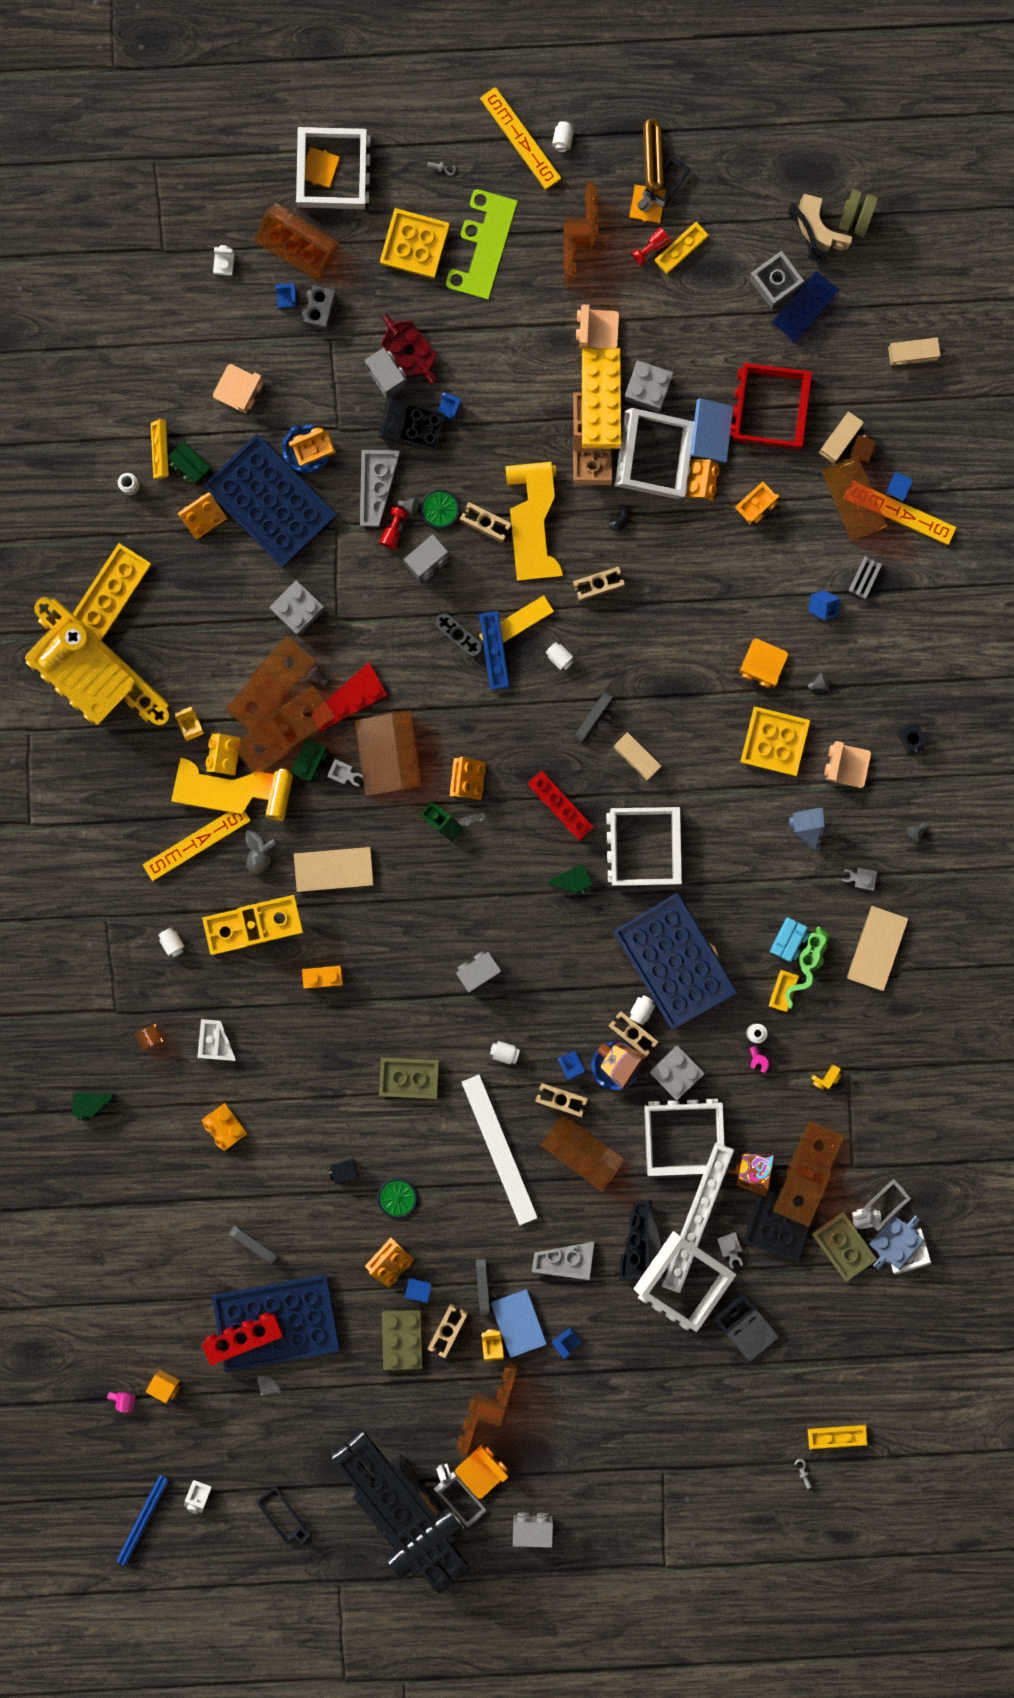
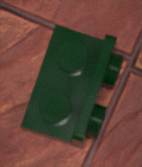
(309, 760)

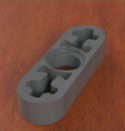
(444, 629)
(593, 716)
(253, 1244)
(482, 1287)

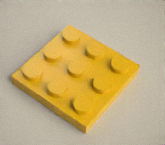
(414, 243)
(775, 741)

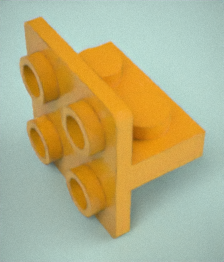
(202, 515)
(467, 778)
(389, 1263)

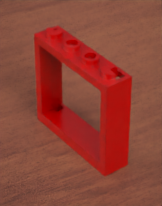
(748, 368)

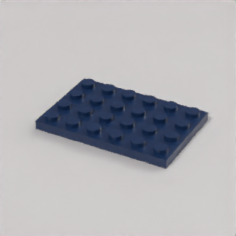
(269, 500)
(675, 961)
(302, 1311)

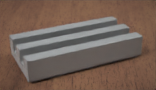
(871, 563)

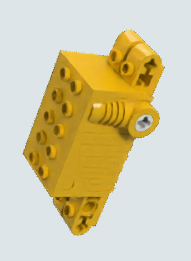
(88, 669)

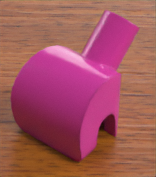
(758, 1059)
(123, 1400)

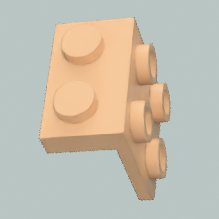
(597, 328)
(238, 388)
(847, 765)

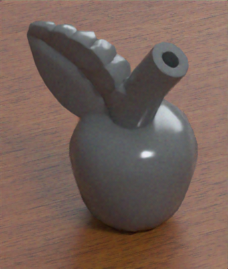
(258, 859)

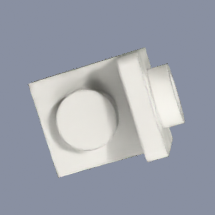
(223, 261)
(197, 1497)

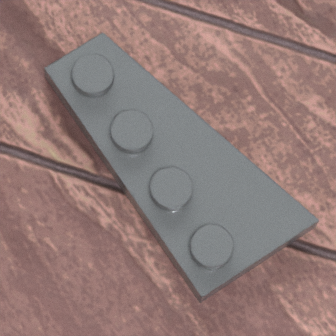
(376, 480)

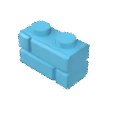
(789, 940)

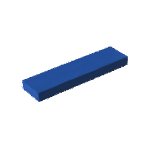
(494, 650)

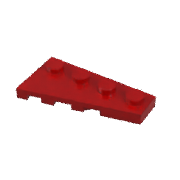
(355, 695)

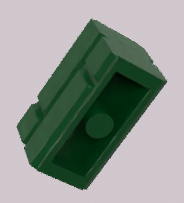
(189, 463)

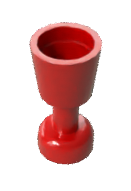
(656, 242)
(391, 535)

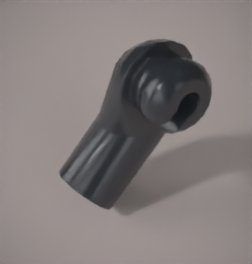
(622, 521)

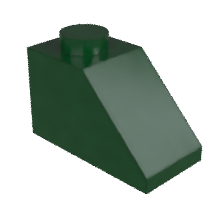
(441, 821)
(573, 880)
(89, 1104)

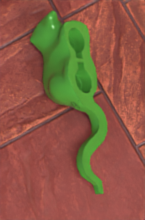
(810, 960)

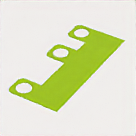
(490, 244)

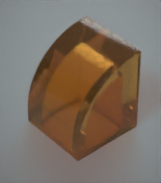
(148, 1037)

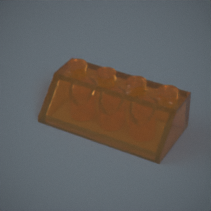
(296, 241)
(854, 498)
(582, 1152)

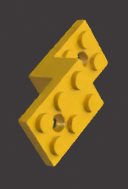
(252, 925)

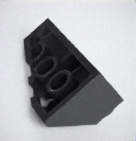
(642, 1242)

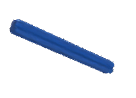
(142, 1520)

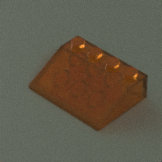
(388, 753)

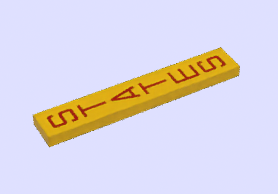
(520, 138)
(914, 519)
(195, 844)

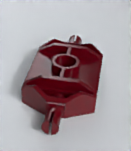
(406, 334)

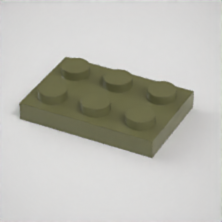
(408, 1078)
(844, 1246)
(401, 1339)

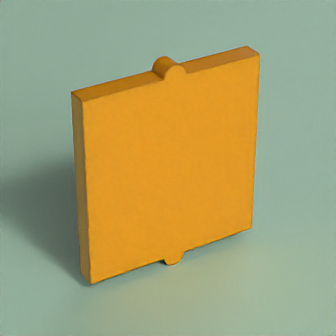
(320, 167)
(653, 213)

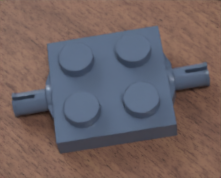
(896, 1242)

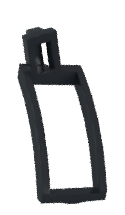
(648, 195)
(812, 249)
(298, 1532)

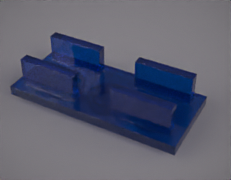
(805, 306)

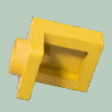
(189, 723)
(831, 1077)
(492, 1345)

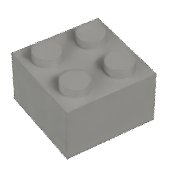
(776, 279)
(385, 373)
(648, 386)
(426, 559)
(297, 608)
(478, 971)
(676, 1072)
(532, 1530)

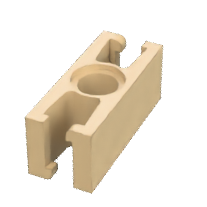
(914, 351)
(841, 437)
(482, 515)
(599, 576)
(637, 756)
(624, 1035)
(569, 1095)
(439, 1334)

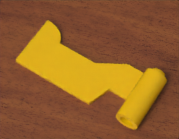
(528, 520)
(232, 795)

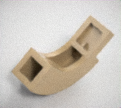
(824, 237)

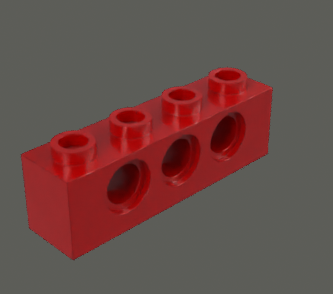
(560, 806)
(216, 1354)

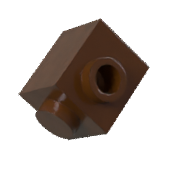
(864, 448)

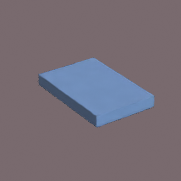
(711, 430)
(518, 1323)

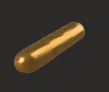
(653, 155)

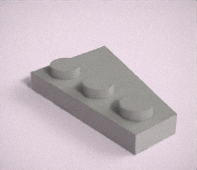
(565, 1262)

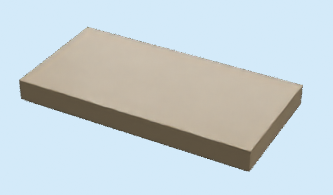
(333, 869)
(877, 948)

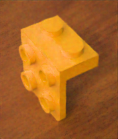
(763, 663)
(481, 1471)

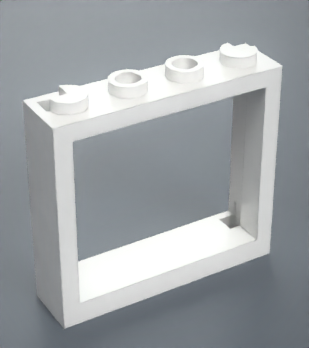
(332, 202)
(627, 449)
(676, 845)
(674, 1105)
(658, 1267)

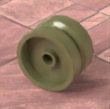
(858, 212)

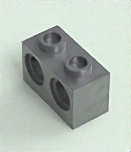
(323, 308)

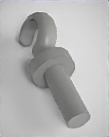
(440, 167)
(804, 1474)

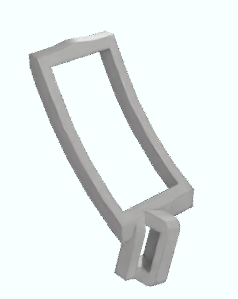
(871, 1219)
(445, 1482)

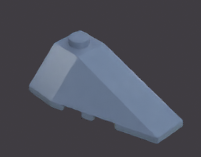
(808, 826)

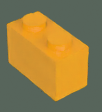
(322, 977)
(163, 1386)

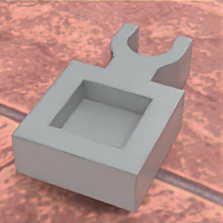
(342, 772)
(863, 878)
(730, 1247)

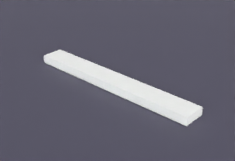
(499, 1149)
(698, 1215)

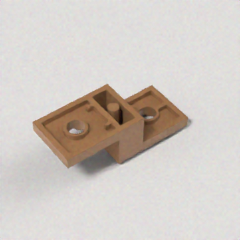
(588, 457)

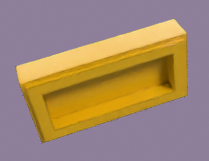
(783, 982)

